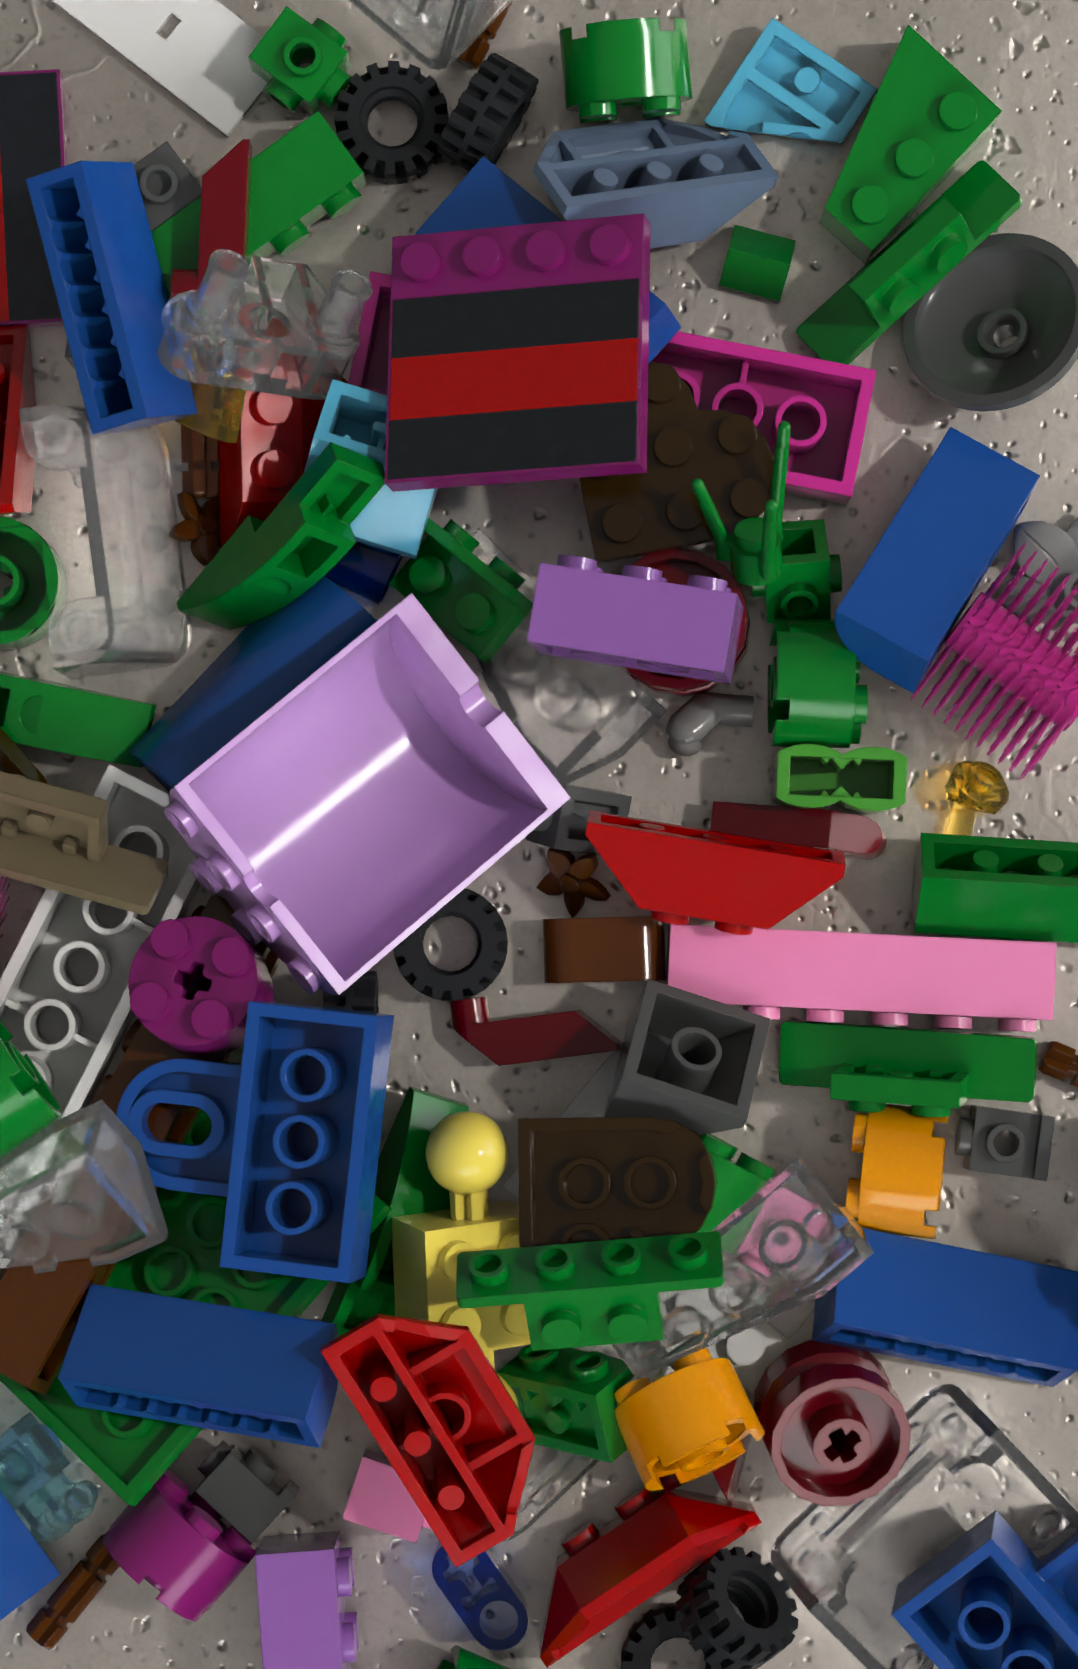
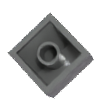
(688, 1061)

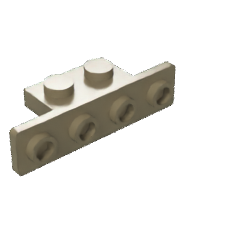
(62, 845)

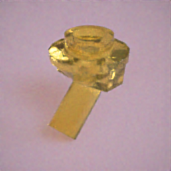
(974, 789)

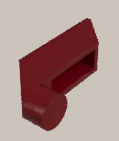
(223, 214)
(806, 827)
(529, 1037)

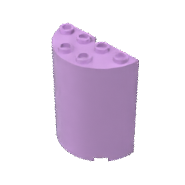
(362, 802)

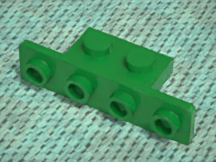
(910, 265)
(907, 1065)
(593, 1288)

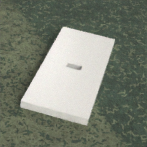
(198, 63)

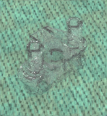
(264, 326)

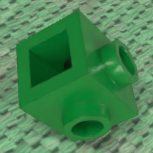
(295, 42)
(806, 578)

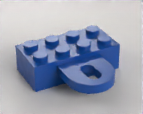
(286, 1139)
(994, 1602)

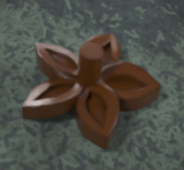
(199, 527)
(572, 879)

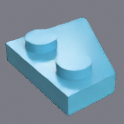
(791, 91)

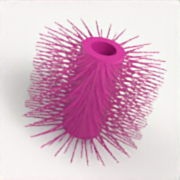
(1016, 660)

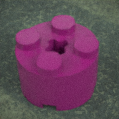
(171, 965)
(178, 1547)

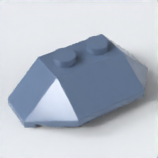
(668, 169)

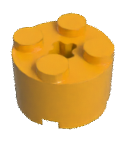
(898, 1173)
(686, 1419)

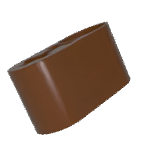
(603, 949)

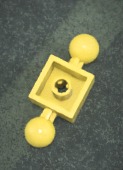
(467, 1158)

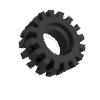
(384, 85)

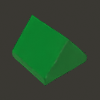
(757, 263)

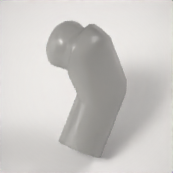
(702, 714)

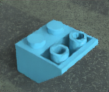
(358, 422)

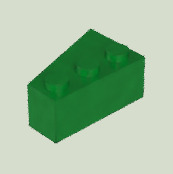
(907, 146)

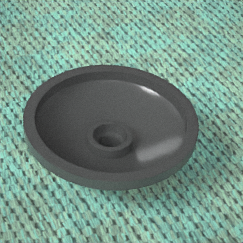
(996, 292)

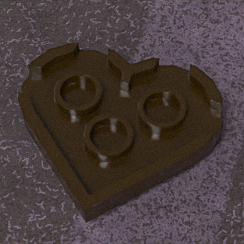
(658, 508)
(611, 1179)

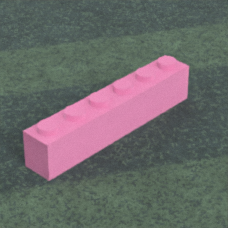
(867, 974)

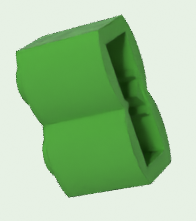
(859, 781)

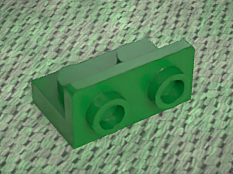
(461, 592)
(570, 1399)

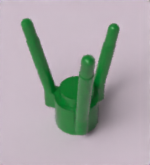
(756, 541)

